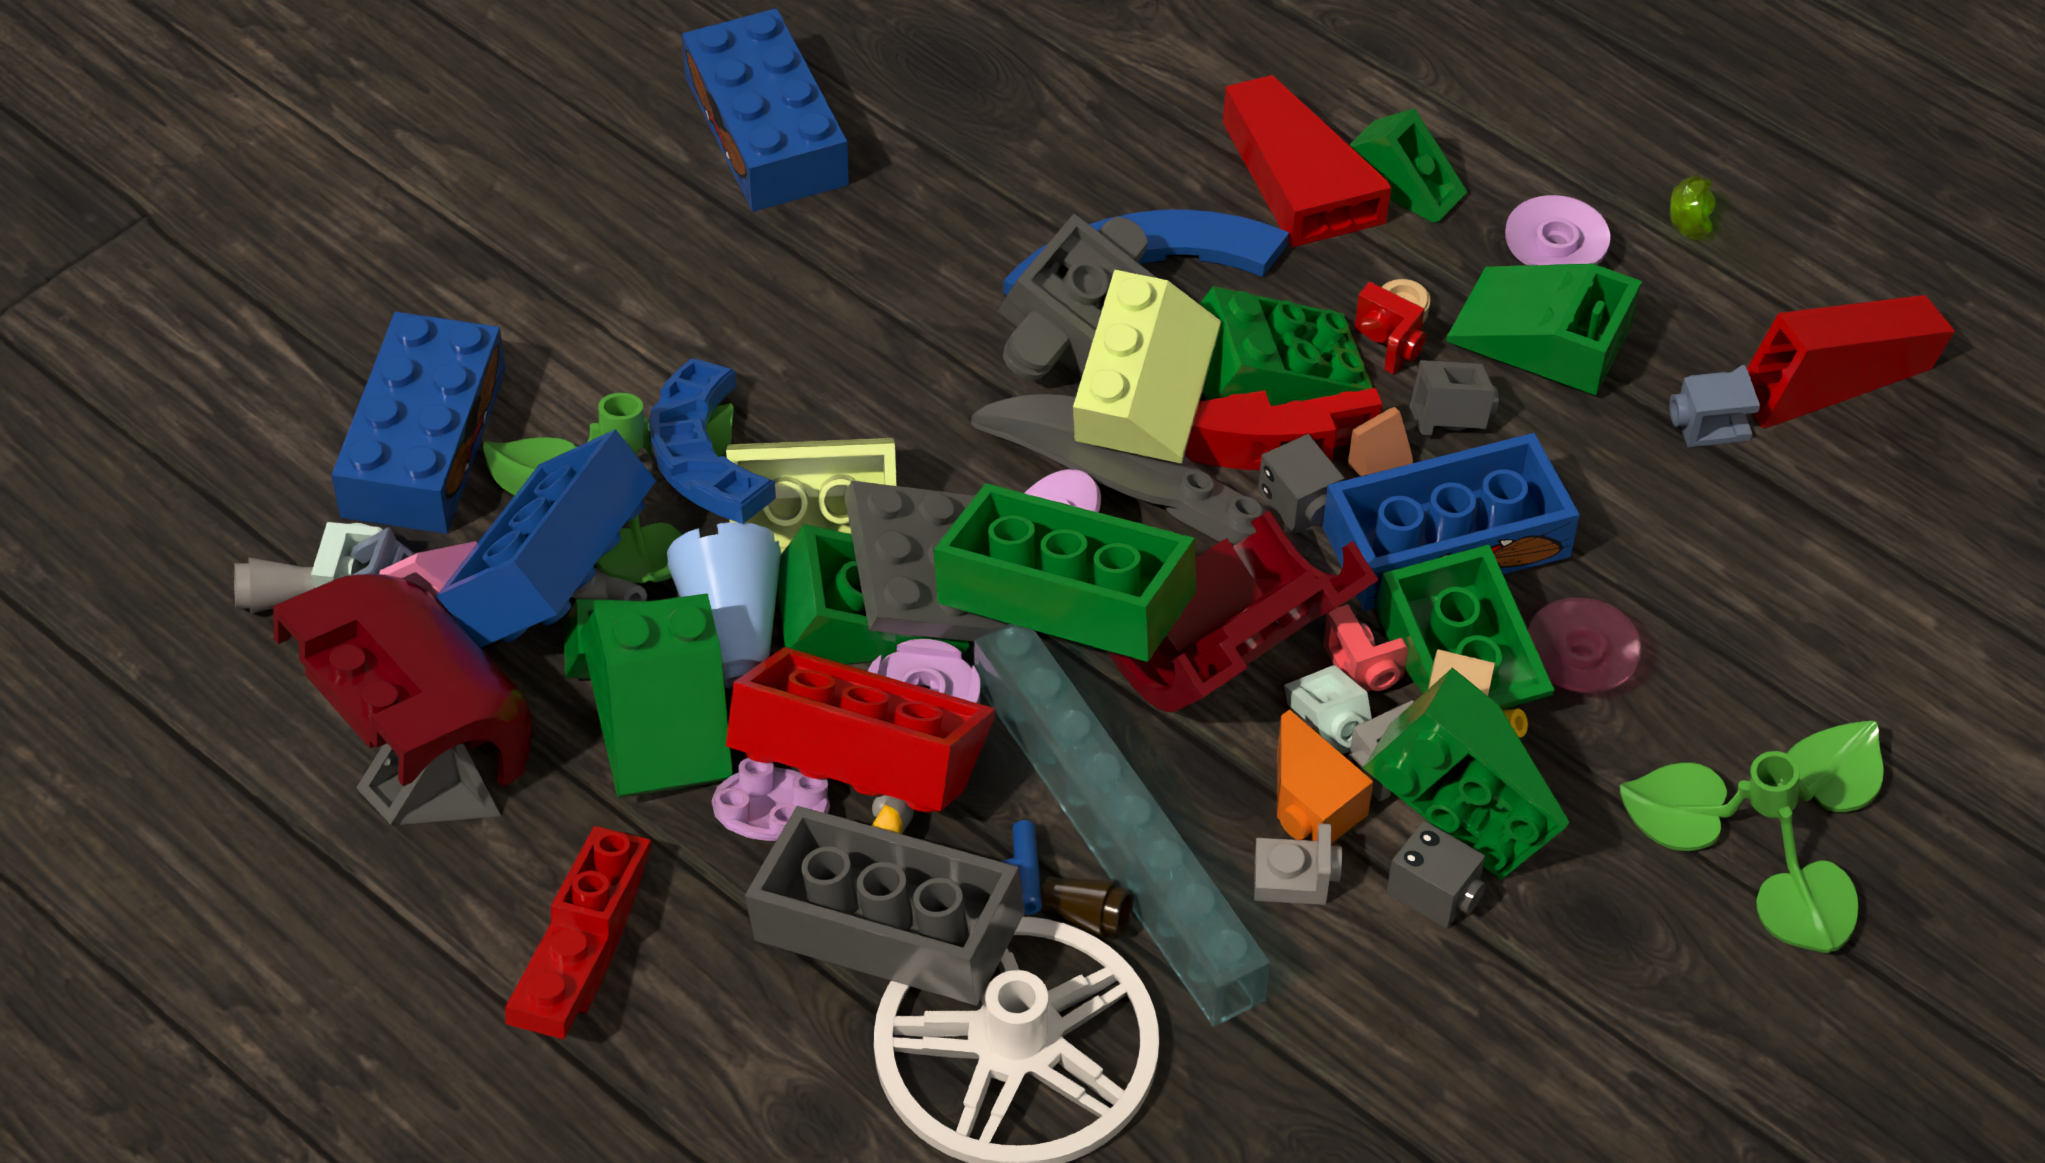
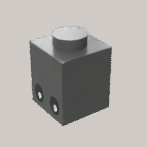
(1296, 482)
(1437, 875)

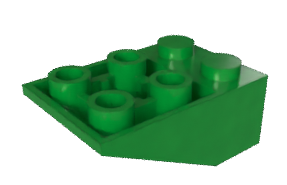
(1550, 320)
(1280, 349)
(1468, 774)

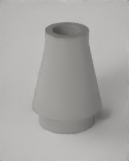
(267, 583)

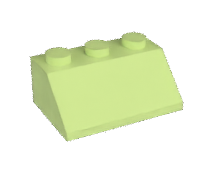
(1145, 369)
(813, 479)

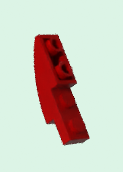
(1244, 426)
(582, 934)

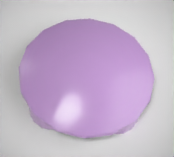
(764, 797)

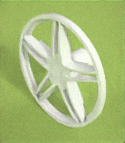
(1021, 1035)

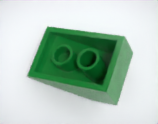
(825, 601)
(1465, 610)
(659, 693)

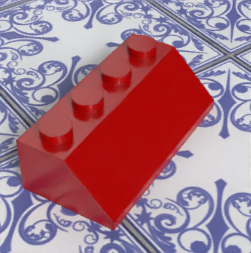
(858, 728)

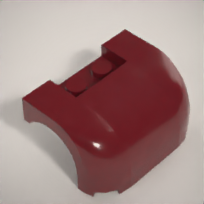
(1241, 608)
(405, 672)

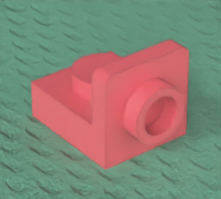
(1355, 653)

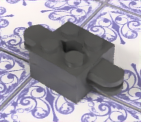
(1064, 292)

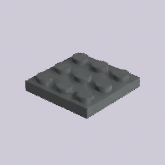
(895, 560)

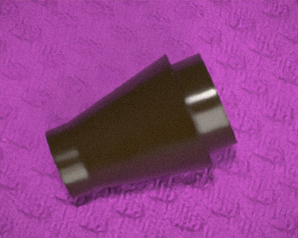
(1092, 904)

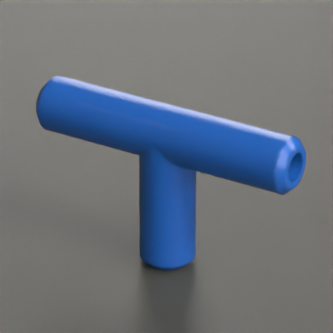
(1027, 860)

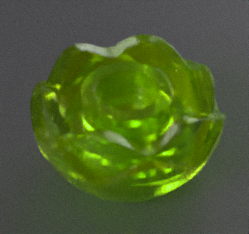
(1692, 206)

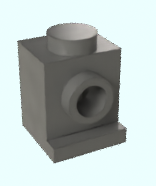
(1452, 396)

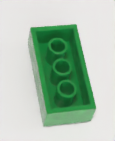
(1066, 571)

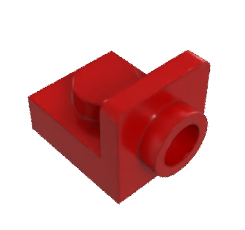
(1392, 322)

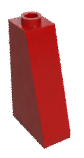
(1301, 165)
(1843, 352)

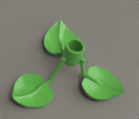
(642, 550)
(1836, 766)

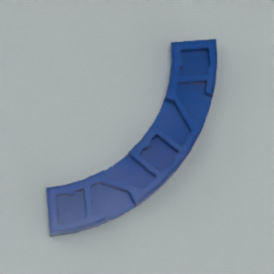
(1209, 234)
(686, 452)

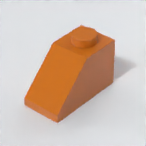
(1316, 783)

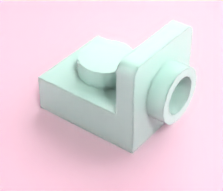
(335, 549)
(1330, 704)

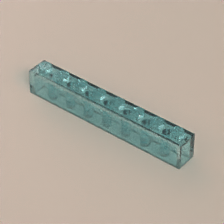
(1122, 823)

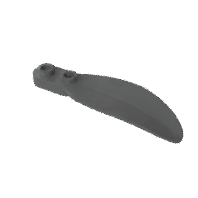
(1188, 494)

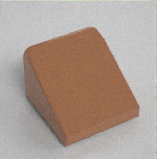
(1379, 444)

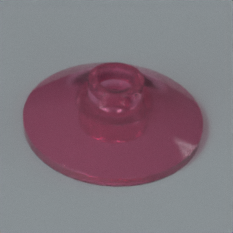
(1590, 629)

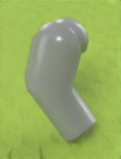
(609, 588)

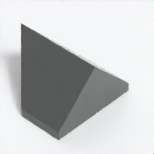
(442, 792)

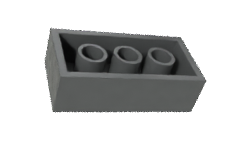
(886, 904)

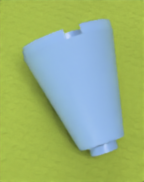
(741, 581)

